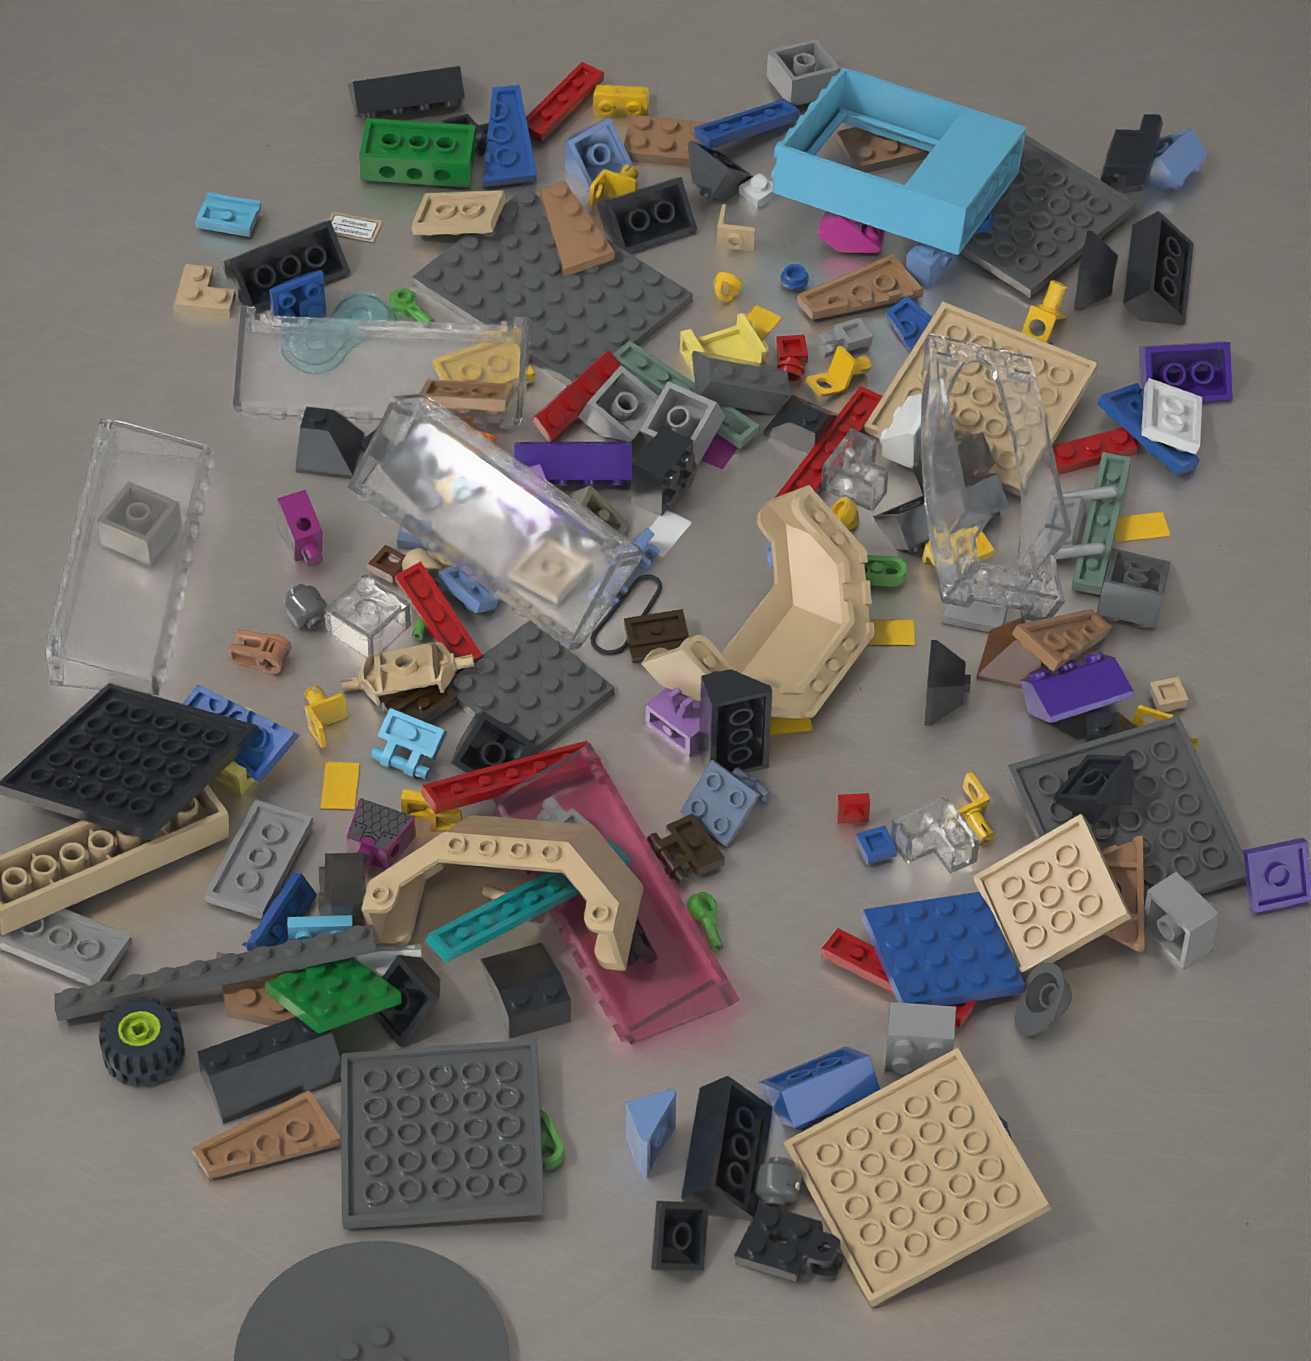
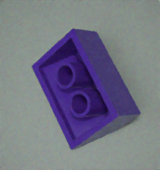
(1192, 367)
(1075, 687)

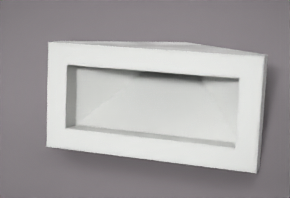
(385, 955)

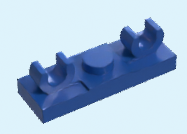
(291, 902)

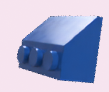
(820, 1087)

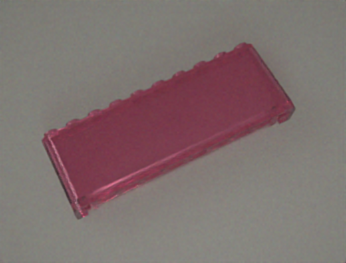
(686, 976)

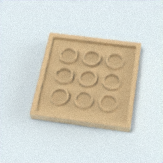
(1053, 895)

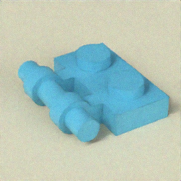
(412, 735)

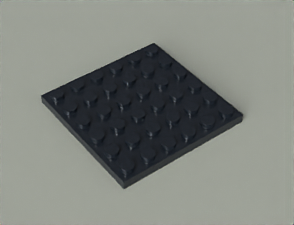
(128, 760)

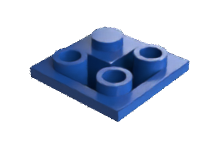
(299, 296)

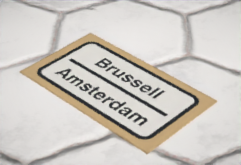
(355, 227)

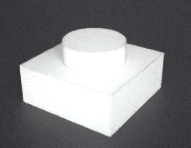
(757, 190)

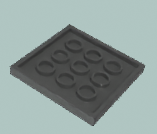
(531, 686)

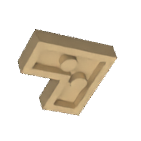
(198, 297)

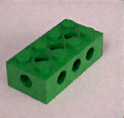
(417, 152)

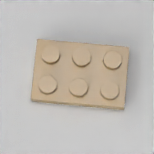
(458, 213)

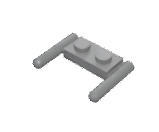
(1075, 509)

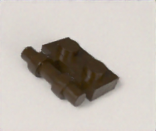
(694, 845)

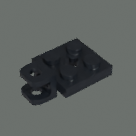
(803, 1246)

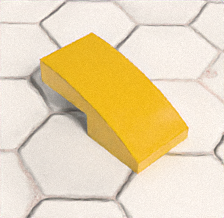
(415, 805)

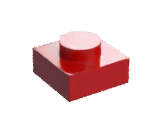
(792, 346)
(853, 808)

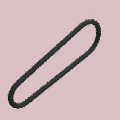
(614, 608)

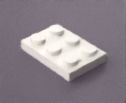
(1171, 416)

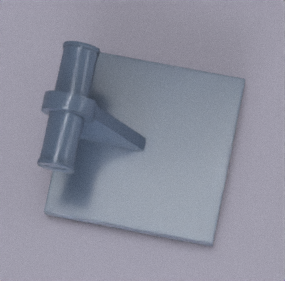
(724, 800)

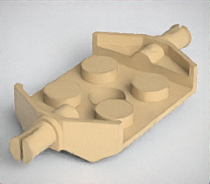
(428, 666)

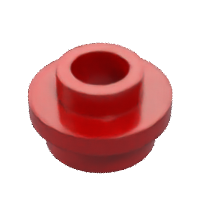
(792, 367)

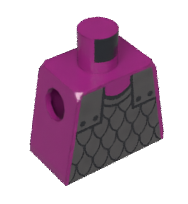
(300, 527)
(379, 833)

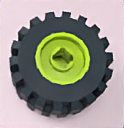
(141, 1041)

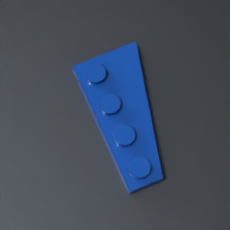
(266, 749)

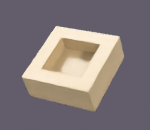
(1168, 694)

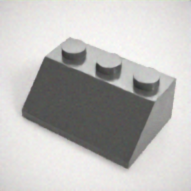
(740, 382)

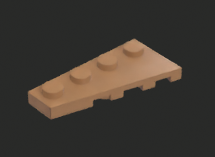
(573, 231)
(1062, 637)

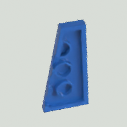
(508, 146)
(908, 321)
(1127, 409)

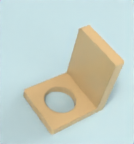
(734, 236)

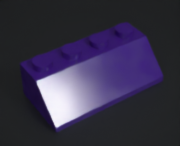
(579, 460)

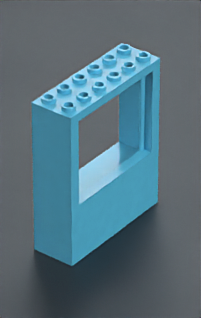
(946, 197)

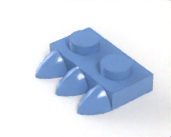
(473, 595)

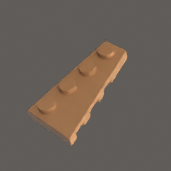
(864, 288)
(273, 1136)

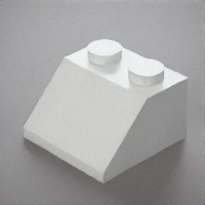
(903, 438)

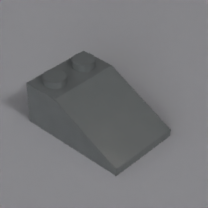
(1133, 588)

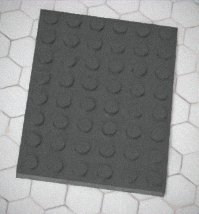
(571, 316)

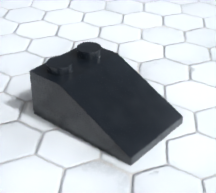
(527, 990)

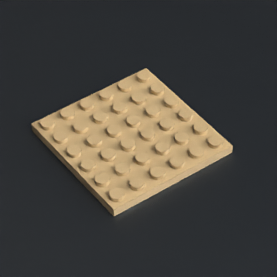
(975, 398)
(916, 1176)

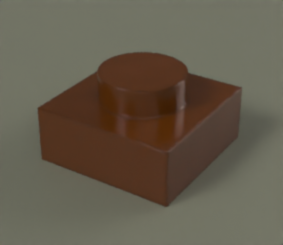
(386, 563)

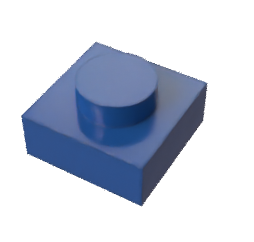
(876, 845)

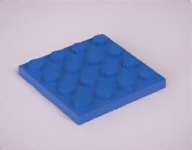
(943, 950)

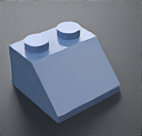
(1176, 159)

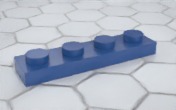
(746, 123)

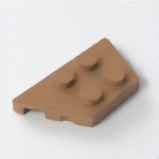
(1127, 870)
(250, 1003)

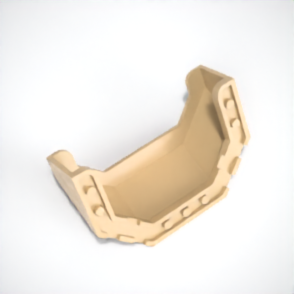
(804, 627)
(522, 844)

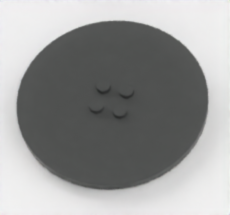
(373, 1307)

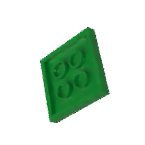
(333, 993)

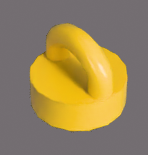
(728, 284)
(847, 512)

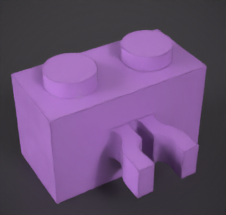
(675, 719)

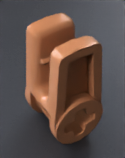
(258, 651)

